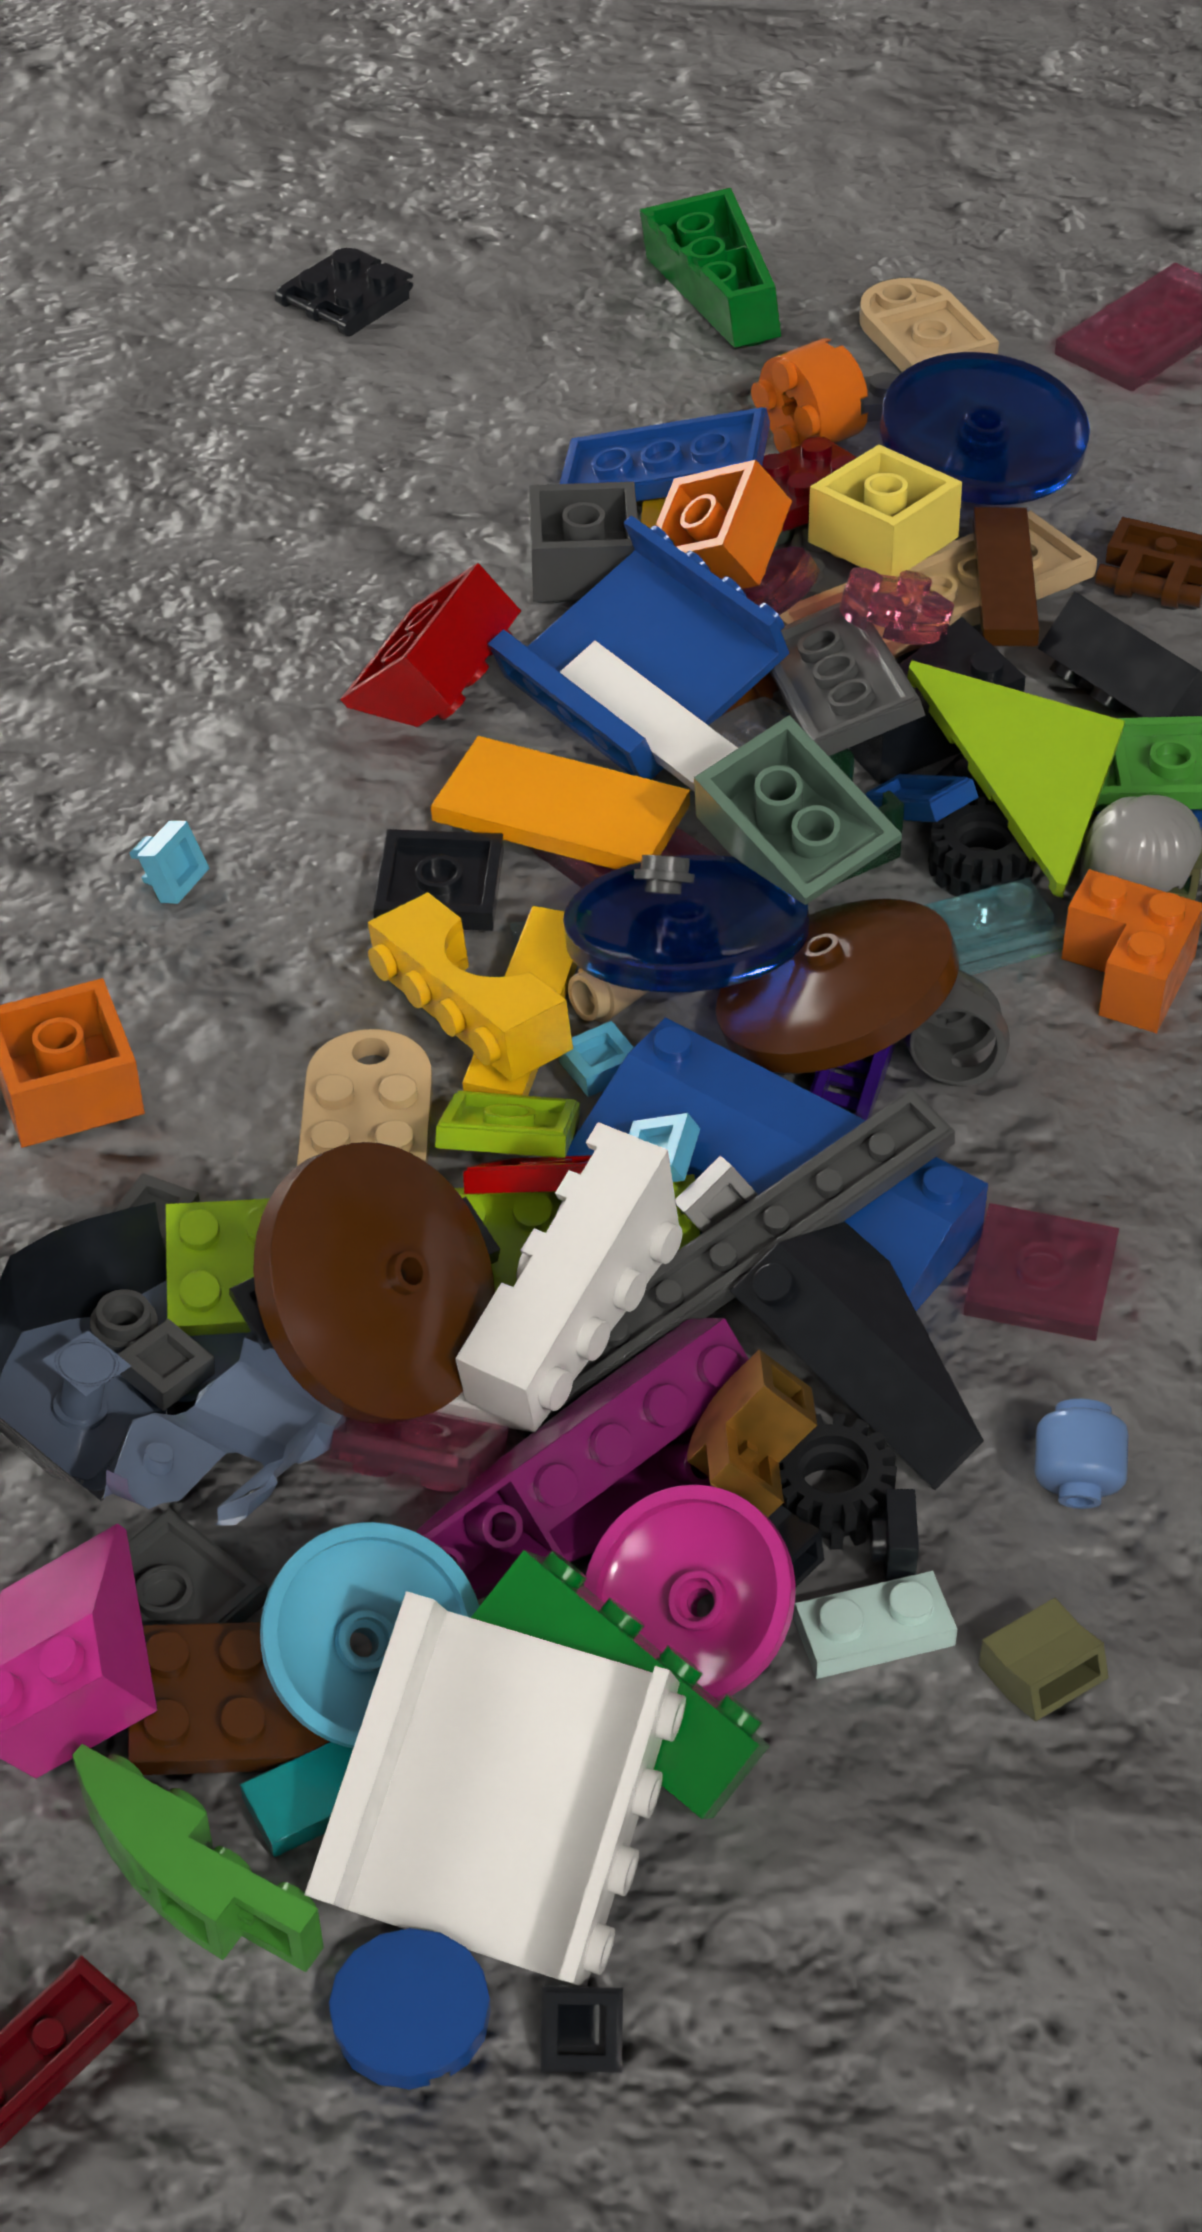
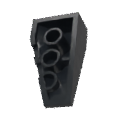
(858, 1334)

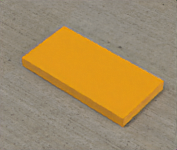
(560, 804)

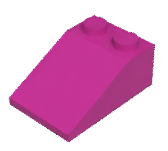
(72, 1655)

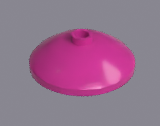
(693, 1545)

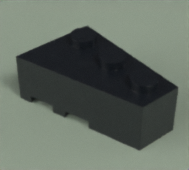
(922, 740)

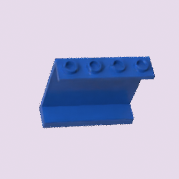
(665, 621)

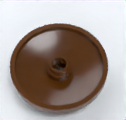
(849, 992)
(371, 1281)

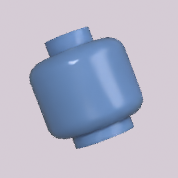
(1081, 1452)

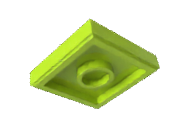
(508, 1124)

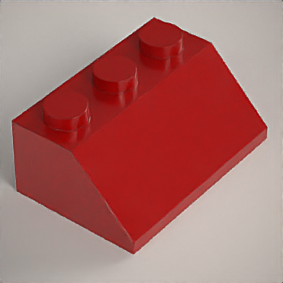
(435, 652)

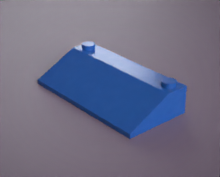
(775, 1127)

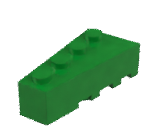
(714, 264)
(715, 1738)

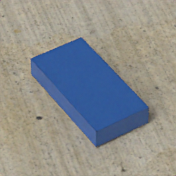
(927, 796)

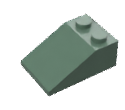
(791, 812)

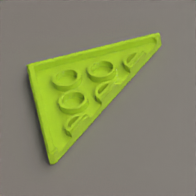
(1028, 756)

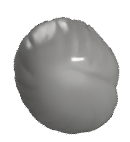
(1144, 842)

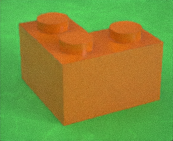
(1138, 939)

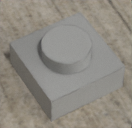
(714, 1195)

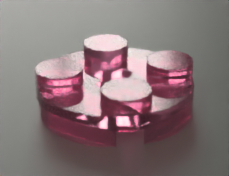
(899, 604)

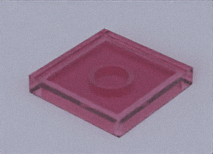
(1041, 1272)

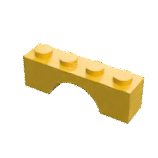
(504, 1020)

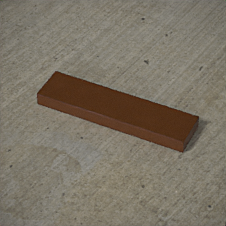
(1005, 576)

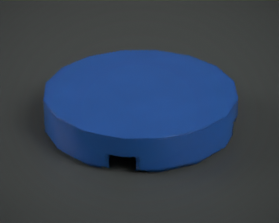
(409, 2008)

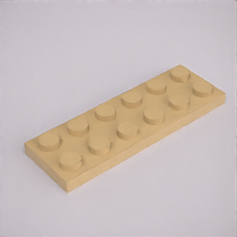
(1056, 567)

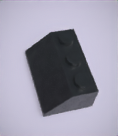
(1120, 663)

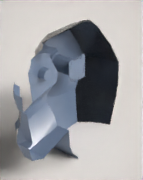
(93, 1426)

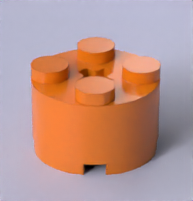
(812, 394)

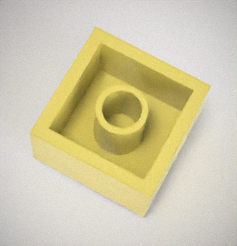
(884, 511)

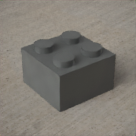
(577, 536)

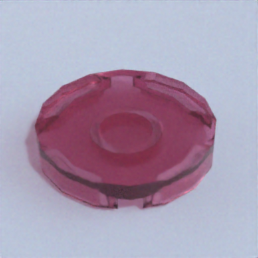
(786, 580)

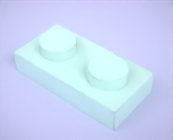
(875, 1624)

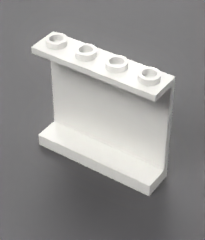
(497, 1791)

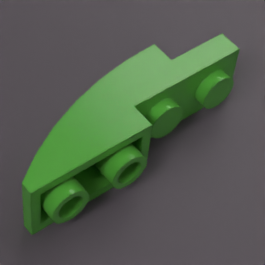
(170, 1860)

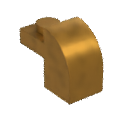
(751, 1429)

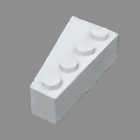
(574, 1280)

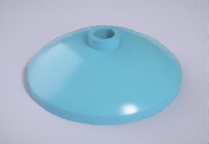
(341, 1587)

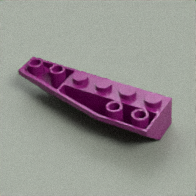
(591, 1458)

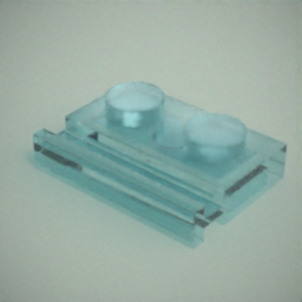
(1000, 926)

